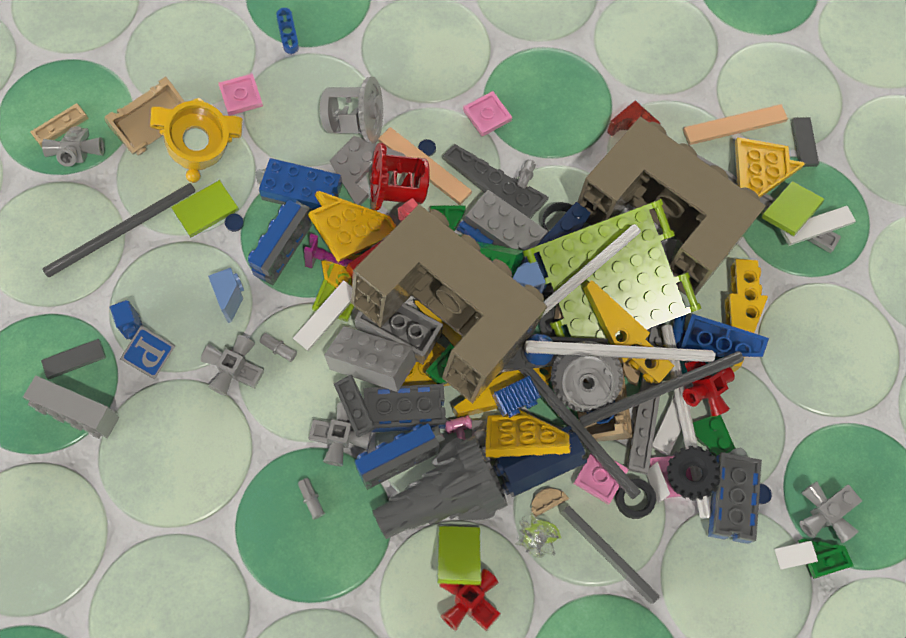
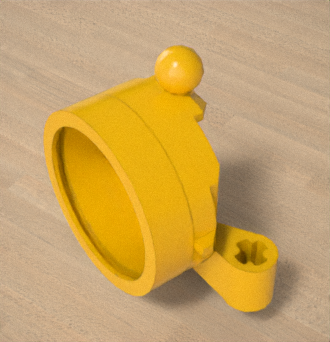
(199, 115)

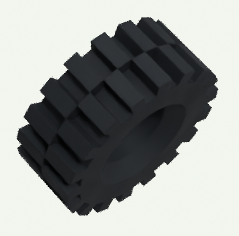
(693, 457)

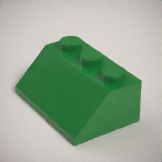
(509, 256)

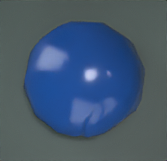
(536, 358)

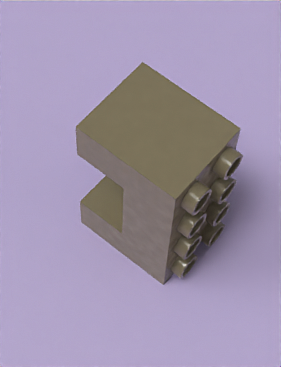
(697, 199)
(456, 285)

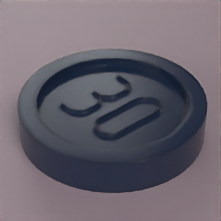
(427, 146)
(234, 222)
(765, 494)

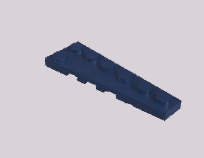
(571, 222)

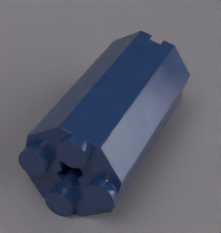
(532, 470)

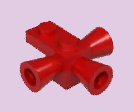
(709, 387)
(471, 601)

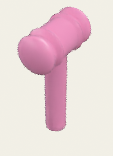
(459, 425)

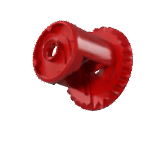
(413, 186)

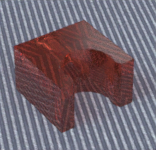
(628, 117)

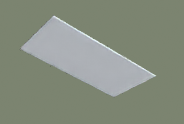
(658, 482)
(796, 555)

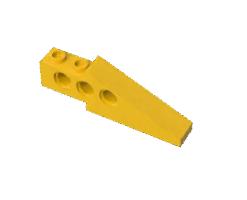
(736, 303)
(614, 319)
(485, 401)

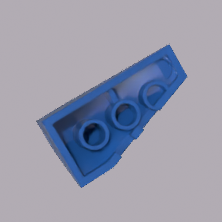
(722, 338)

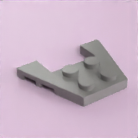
(353, 163)

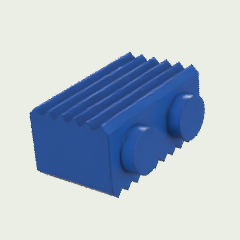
(126, 319)
(516, 396)

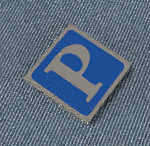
(147, 352)

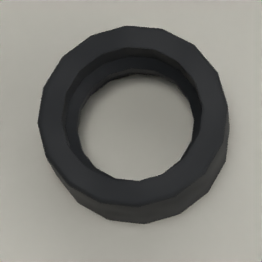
(651, 497)

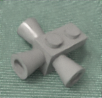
(73, 147)
(232, 365)
(338, 435)
(830, 511)

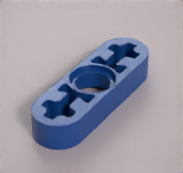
(287, 36)

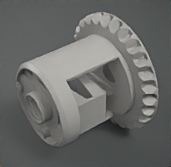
(364, 119)
(603, 378)

